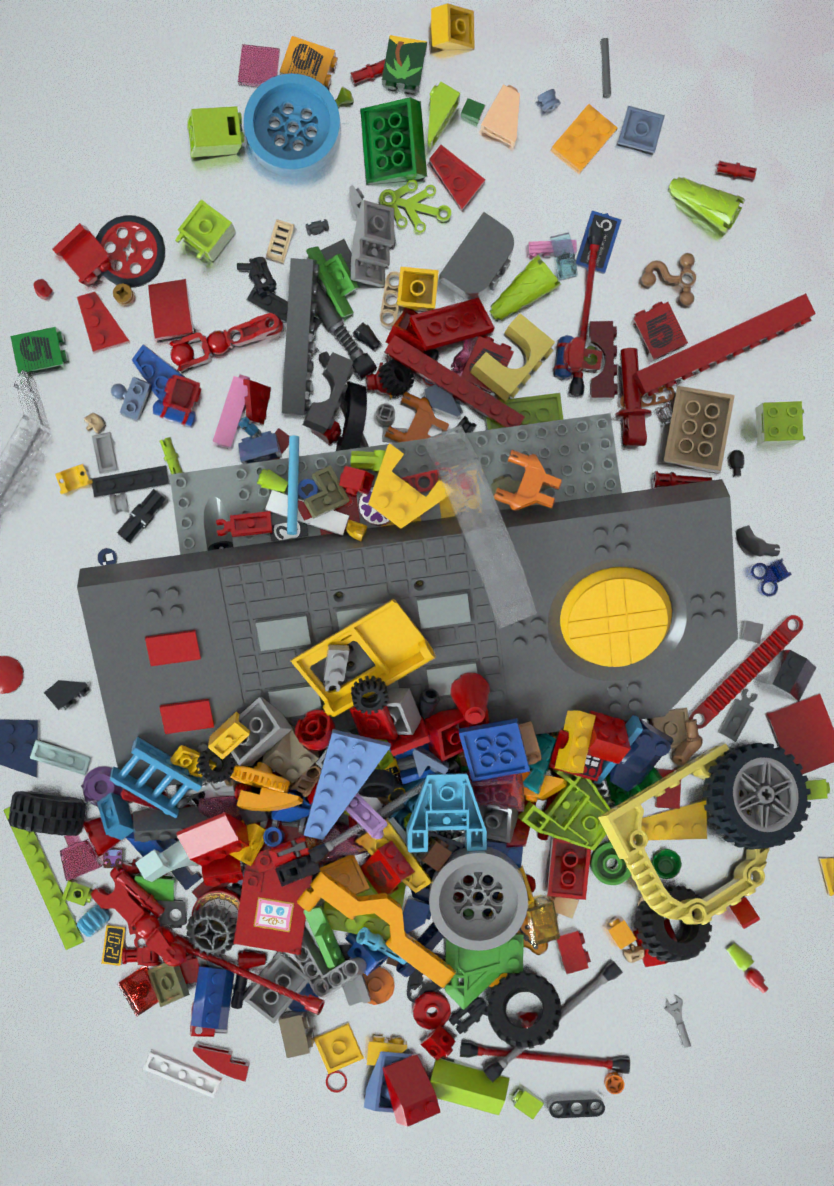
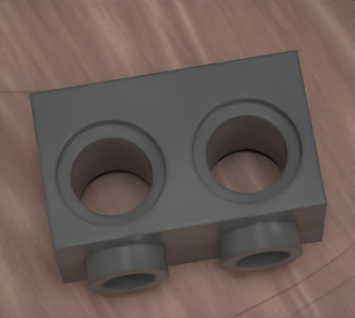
(167, 917)

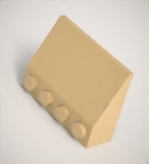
(699, 429)

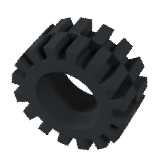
(395, 377)
(373, 703)
(212, 775)

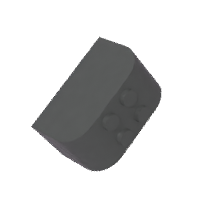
(479, 259)

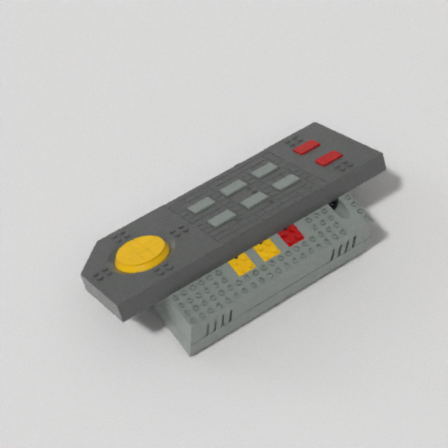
(622, 584)

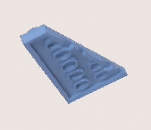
(344, 771)

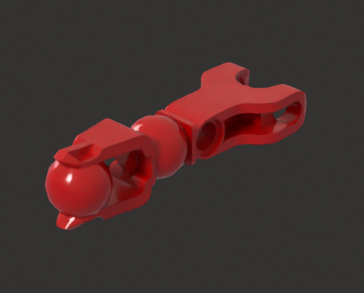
(220, 341)
(147, 926)

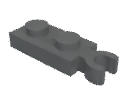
(737, 716)

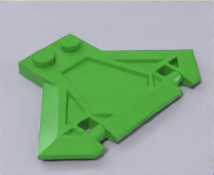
(481, 966)

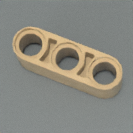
(387, 309)

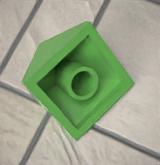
(162, 888)

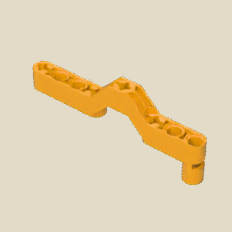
(390, 911)

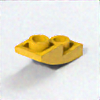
(187, 758)

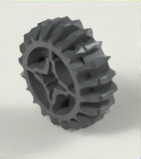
(206, 938)

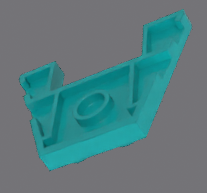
(536, 777)

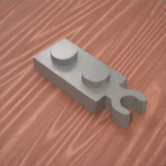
(335, 665)

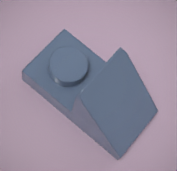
(425, 758)

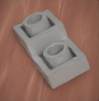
(355, 197)

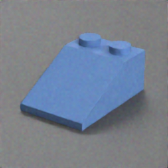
(260, 448)
(377, 1093)

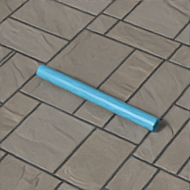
(293, 474)

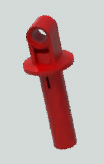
(632, 415)

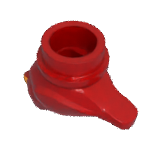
(374, 384)

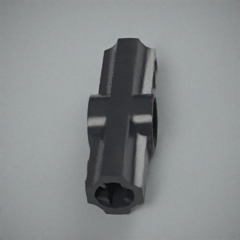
(141, 516)

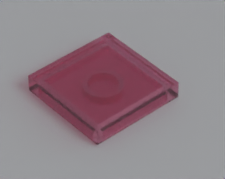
(258, 64)

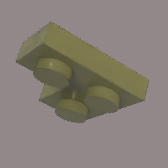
(330, 495)

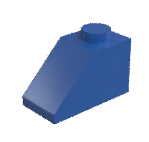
(415, 914)

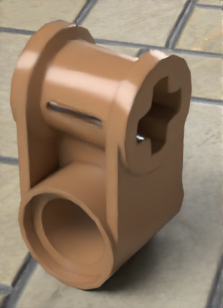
(307, 780)

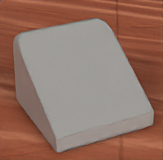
(752, 631)

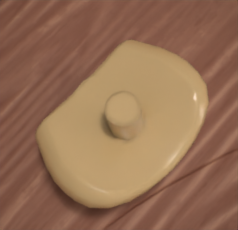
(94, 421)
(634, 954)

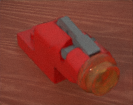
(284, 853)

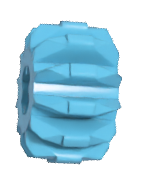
(93, 921)

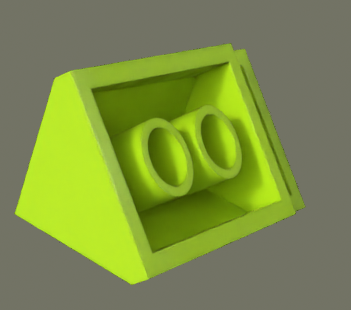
(468, 1086)

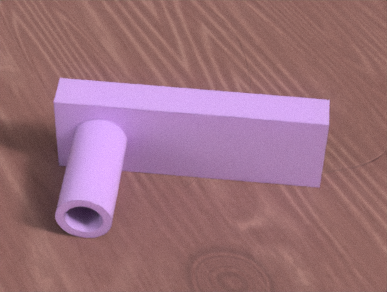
(366, 817)

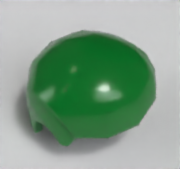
(667, 864)

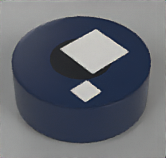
(107, 556)

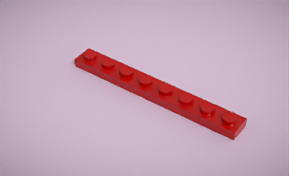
(453, 383)

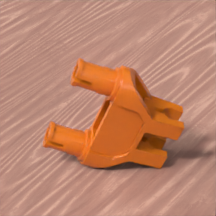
(421, 423)
(531, 484)

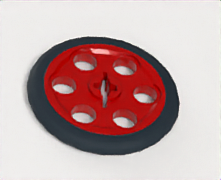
(153, 241)

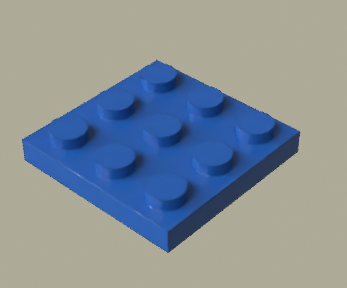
(494, 750)

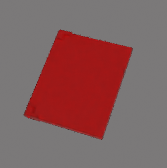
(805, 732)

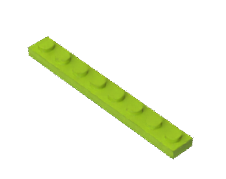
(48, 886)

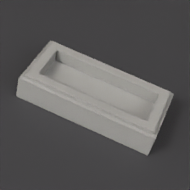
(105, 452)

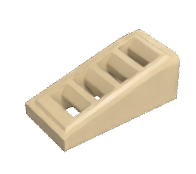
(291, 227)

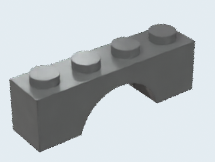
(320, 413)

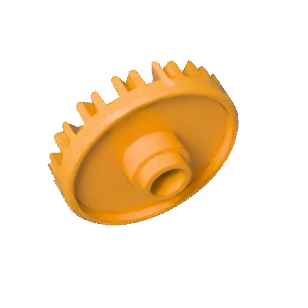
(260, 777)

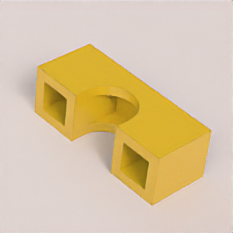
(574, 755)

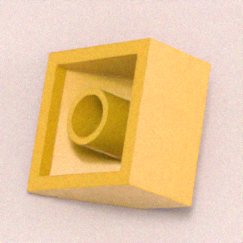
(452, 27)
(417, 288)

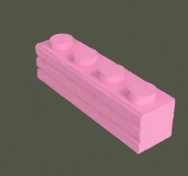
(544, 248)

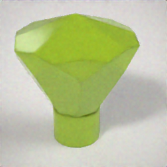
(344, 97)

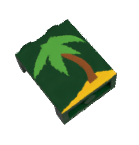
(404, 63)

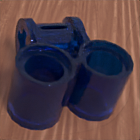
(771, 574)

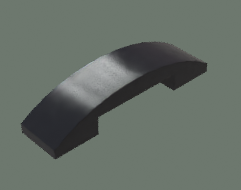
(355, 417)

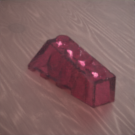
(499, 791)

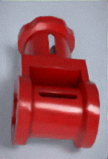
(143, 955)

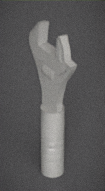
(676, 1011)

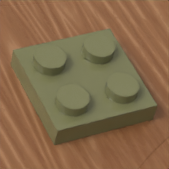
(168, 984)

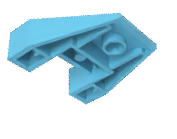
(446, 804)

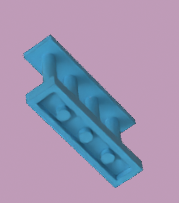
(157, 760)

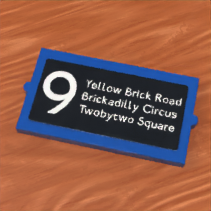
(611, 227)

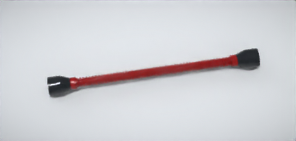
(595, 238)
(620, 1065)

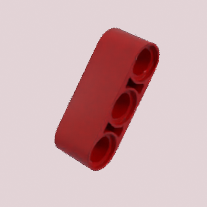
(413, 480)

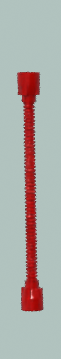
(311, 1003)

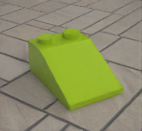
(442, 106)

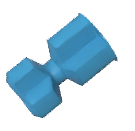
(250, 429)

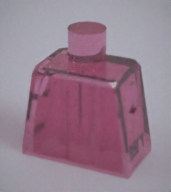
(78, 858)

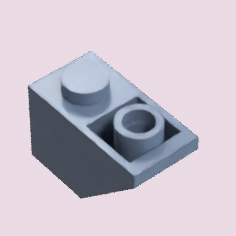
(442, 401)

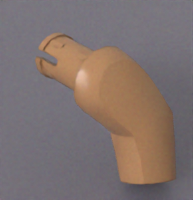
(689, 745)

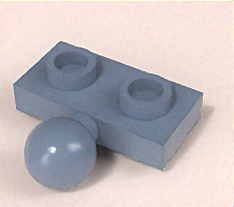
(134, 397)

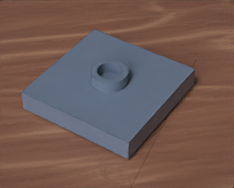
(641, 129)

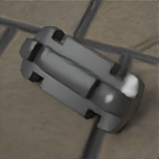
(317, 226)

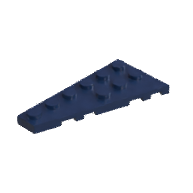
(17, 743)

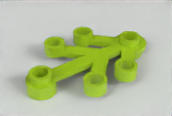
(412, 204)

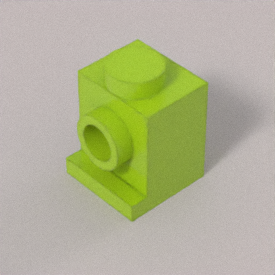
(72, 886)

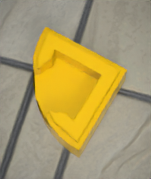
(356, 530)

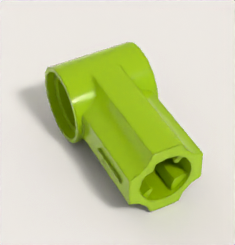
(367, 460)

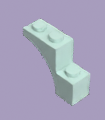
(159, 863)

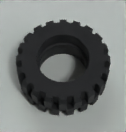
(47, 813)
(656, 939)
(505, 991)

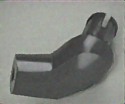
(754, 544)

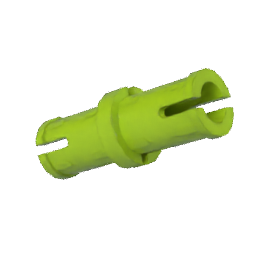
(171, 456)

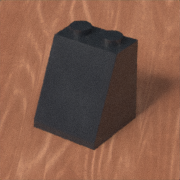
(791, 674)

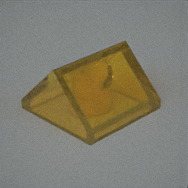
(542, 921)

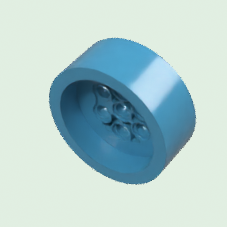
(268, 105)

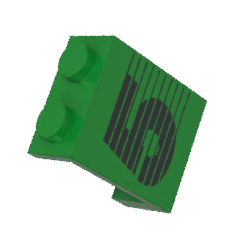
(39, 349)

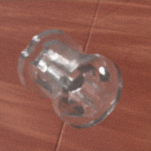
(666, 412)

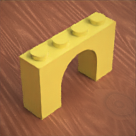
(505, 380)

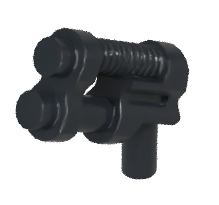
(257, 269)
(475, 1009)

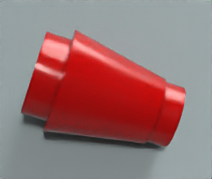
(250, 959)

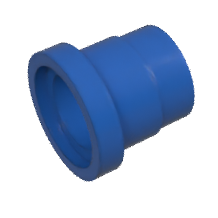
(268, 836)

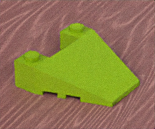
(571, 814)

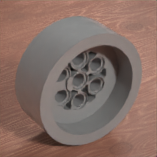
(477, 930)

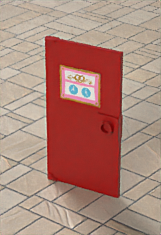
(269, 912)

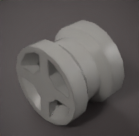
(119, 502)

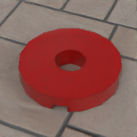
(429, 1000)

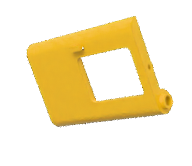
(387, 639)

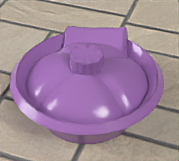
(97, 785)

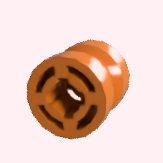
(617, 1083)

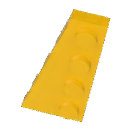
(419, 878)

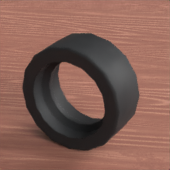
(378, 784)

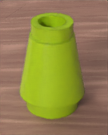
(272, 481)
(740, 957)

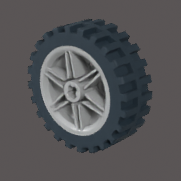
(772, 775)

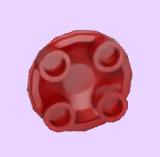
(10, 674)

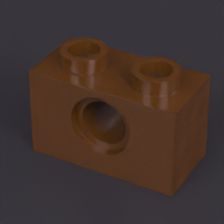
(436, 855)

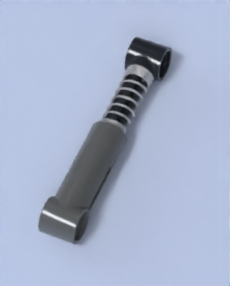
(333, 321)

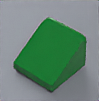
(472, 110)

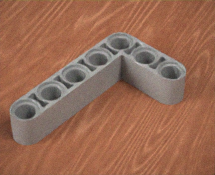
(323, 973)

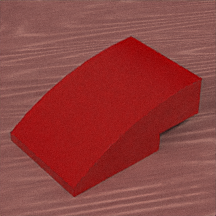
(170, 309)

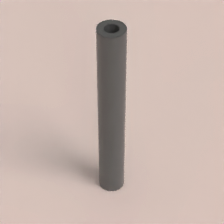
(606, 66)

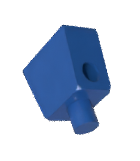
(372, 958)

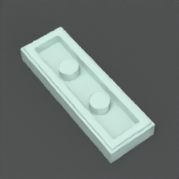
(60, 757)

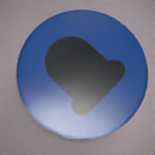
(307, 488)

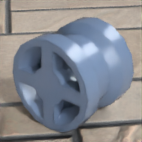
(548, 100)

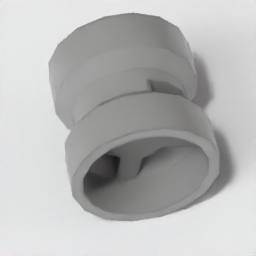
(383, 418)

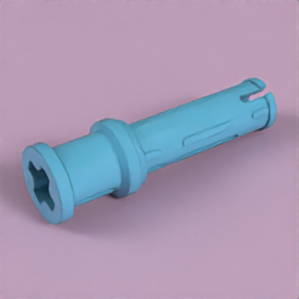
(376, 943)

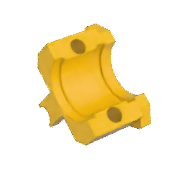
(73, 478)

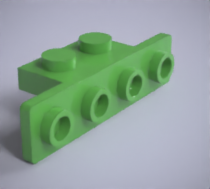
(335, 278)
(324, 937)

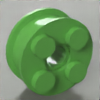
(598, 865)

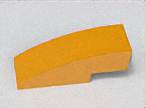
(267, 800)

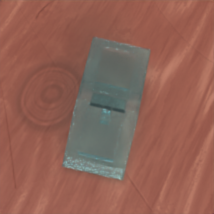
(564, 255)

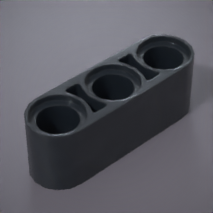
(584, 1111)

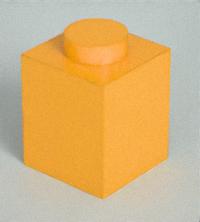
(621, 932)

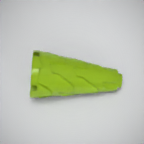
(713, 204)
(526, 288)

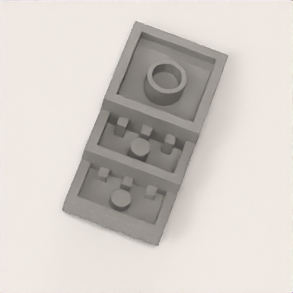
(372, 243)

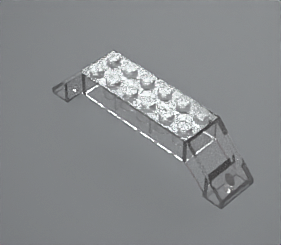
(24, 443)
(481, 526)

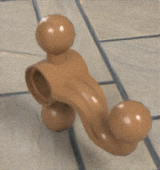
(687, 261)

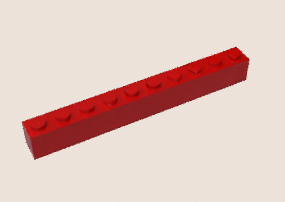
(723, 345)

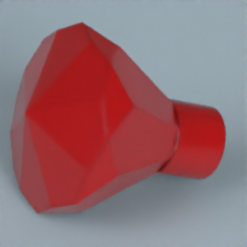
(528, 1018)

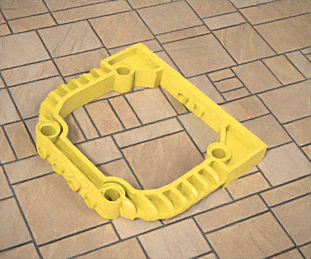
(625, 822)

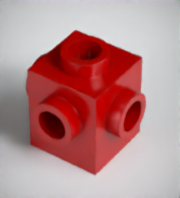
(438, 1043)

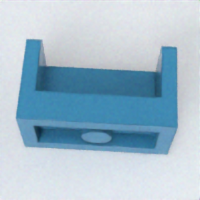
(115, 816)

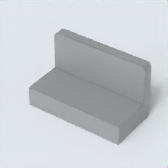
(356, 990)

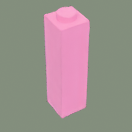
(232, 413)

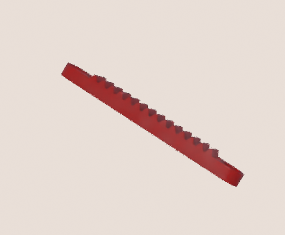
(747, 670)

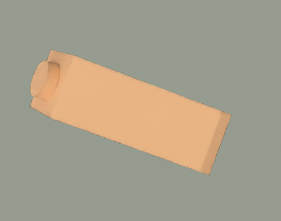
(503, 115)

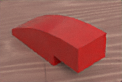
(221, 1061)

